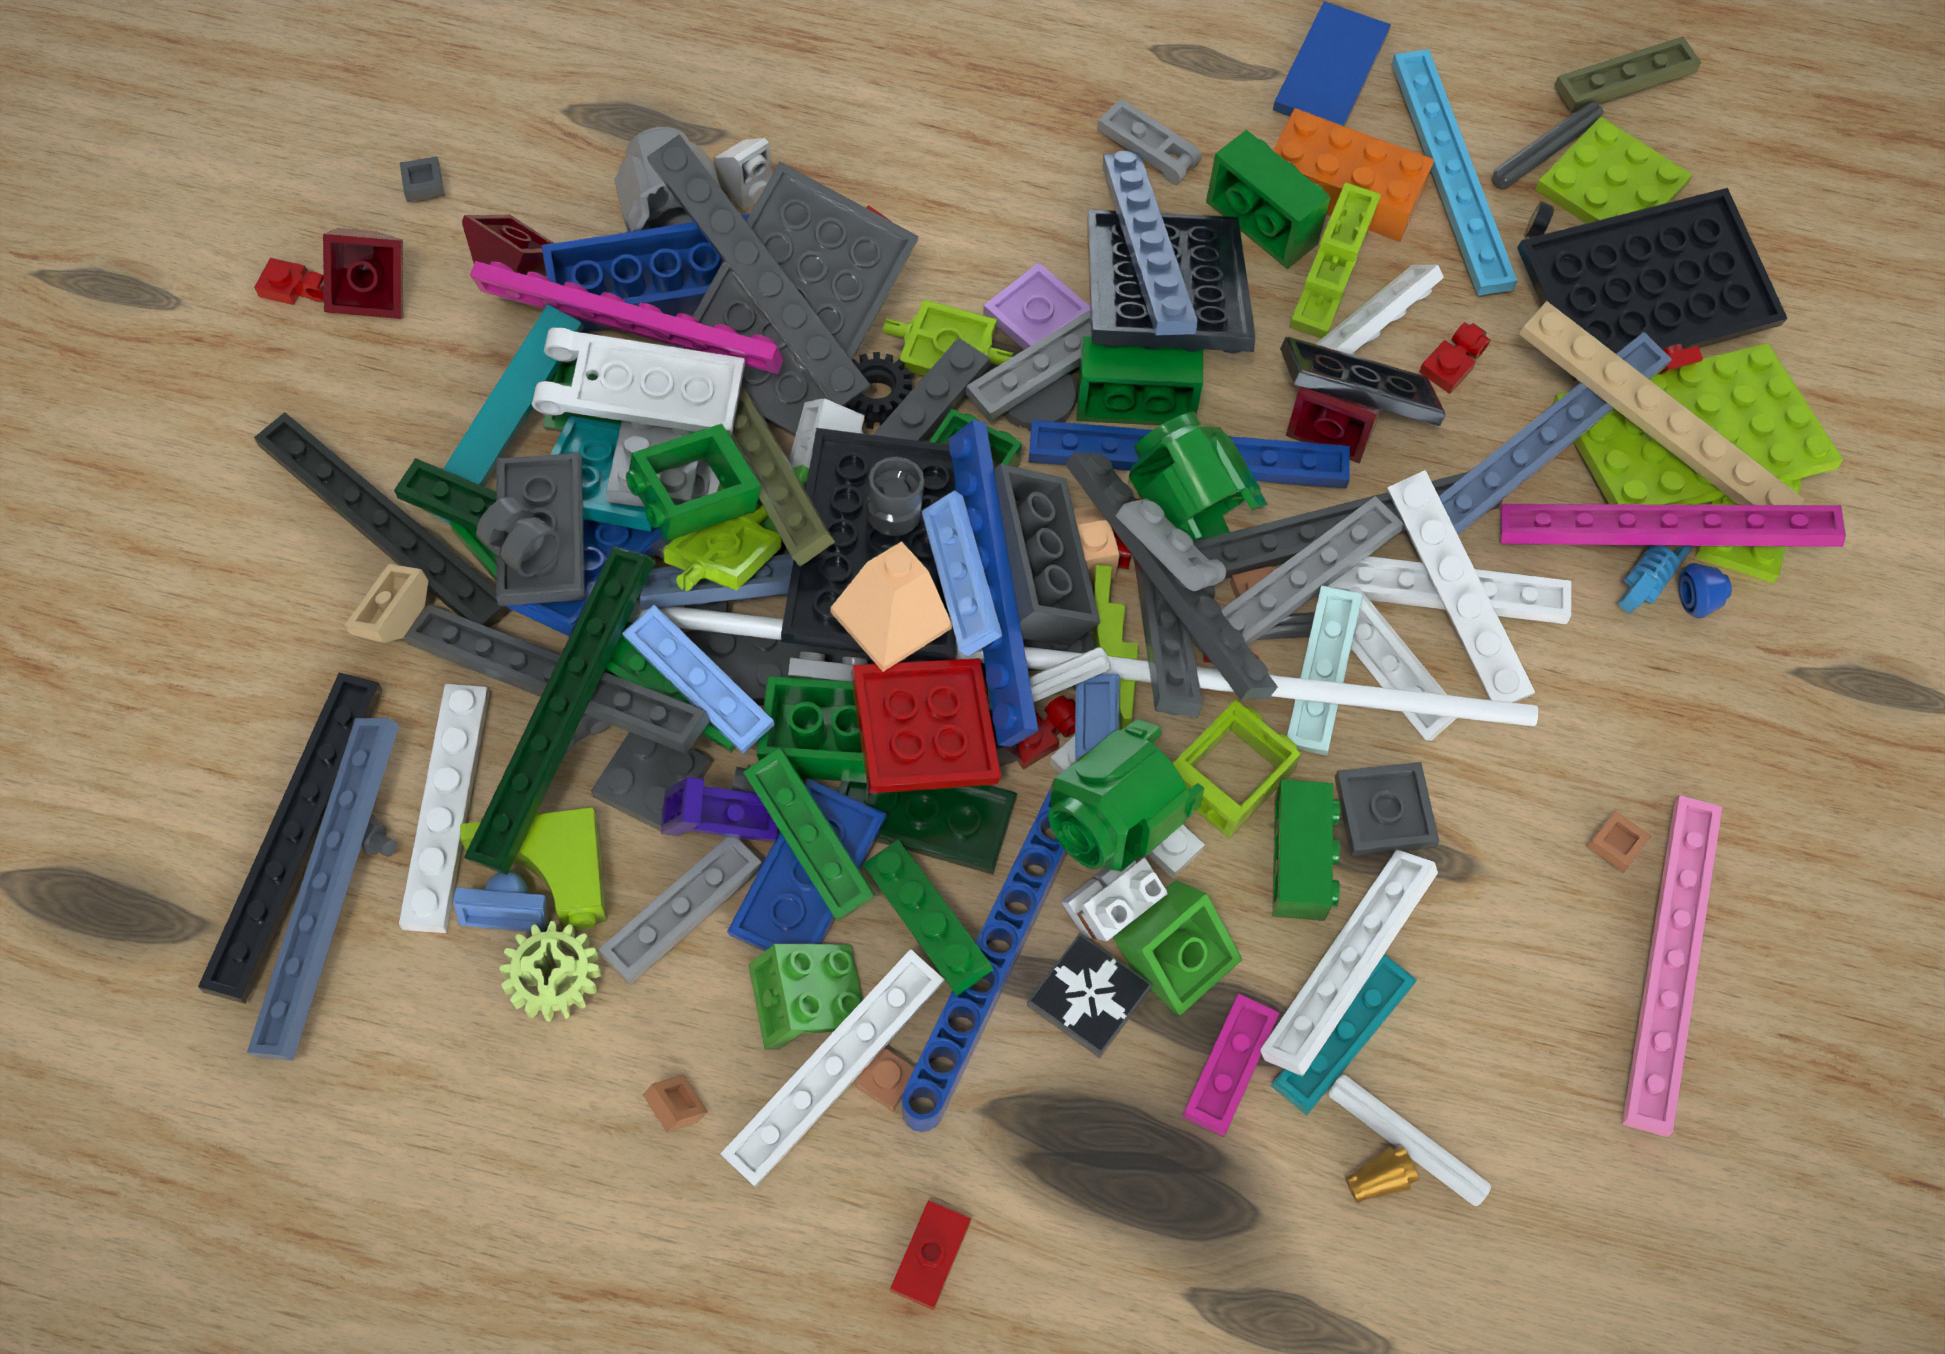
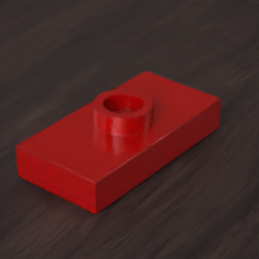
(930, 1255)

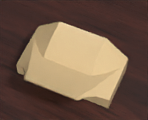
(390, 605)

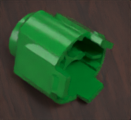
(1194, 475)
(1120, 799)

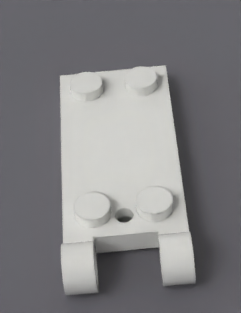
(642, 382)

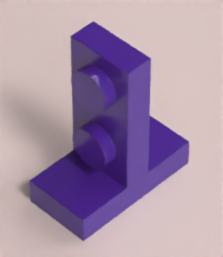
(715, 811)

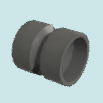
(895, 496)
(517, 536)

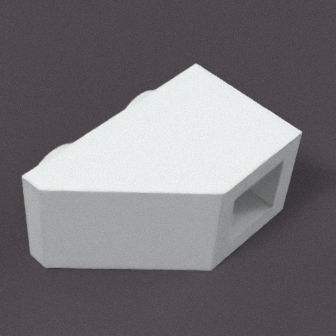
(744, 170)

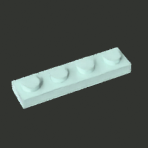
(1325, 661)

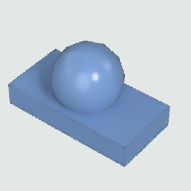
(1096, 711)
(502, 905)

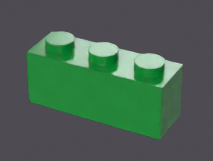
(1305, 850)

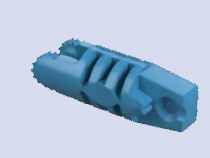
(1651, 575)

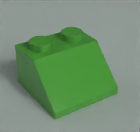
(1179, 946)

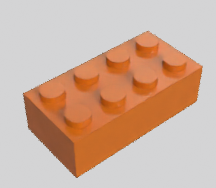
(1338, 154)

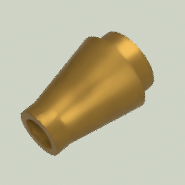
(1383, 1175)

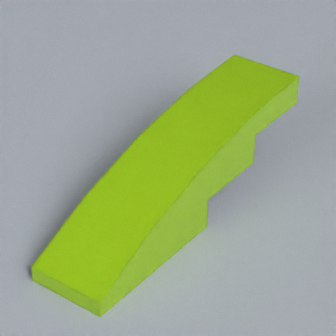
(1335, 260)
(1109, 636)

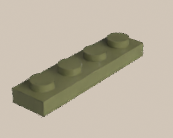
(1627, 73)

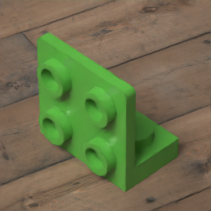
(803, 990)

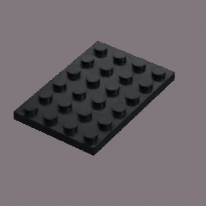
(1212, 270)
(1664, 270)
(840, 494)

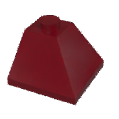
(505, 241)
(363, 273)
(1332, 421)

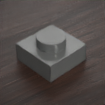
(422, 178)

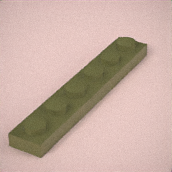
(781, 489)

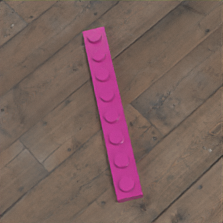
(613, 312)
(1673, 525)

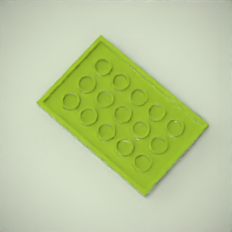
(1737, 394)

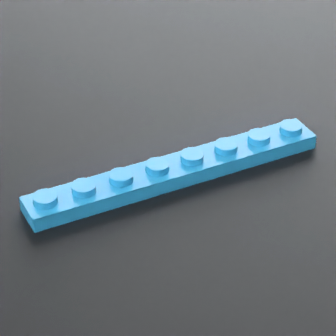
(1454, 173)

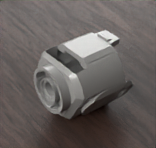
(642, 193)

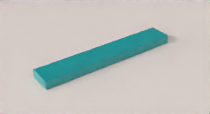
(508, 403)

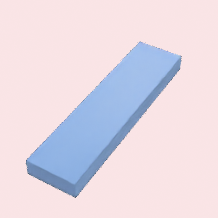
(961, 573)
(698, 679)

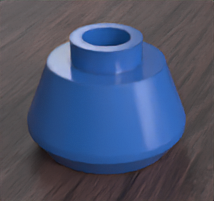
(1703, 589)

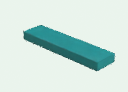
(1362, 1019)

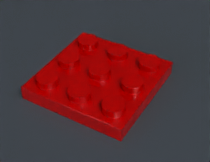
(925, 725)

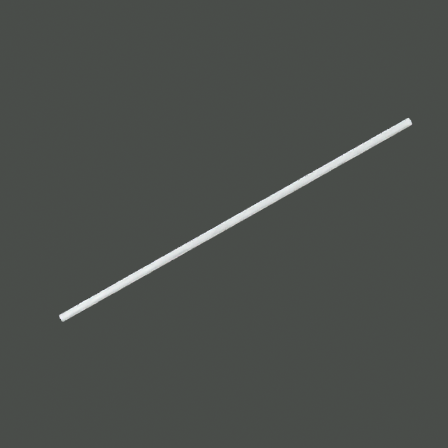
(1139, 671)

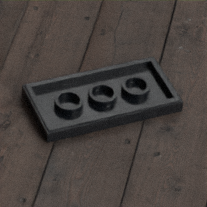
(1362, 381)

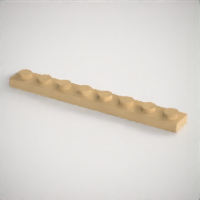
(1654, 410)

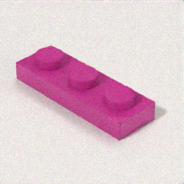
(1230, 1065)

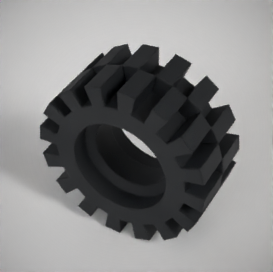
(887, 373)

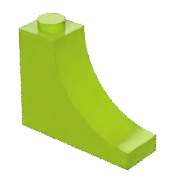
(567, 857)

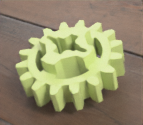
(569, 972)

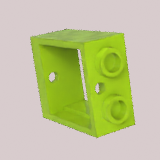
(1249, 727)

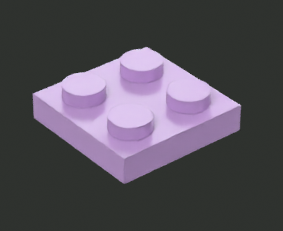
(1034, 306)

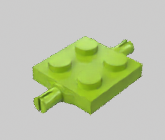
(937, 329)
(724, 552)

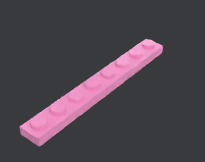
(1672, 968)

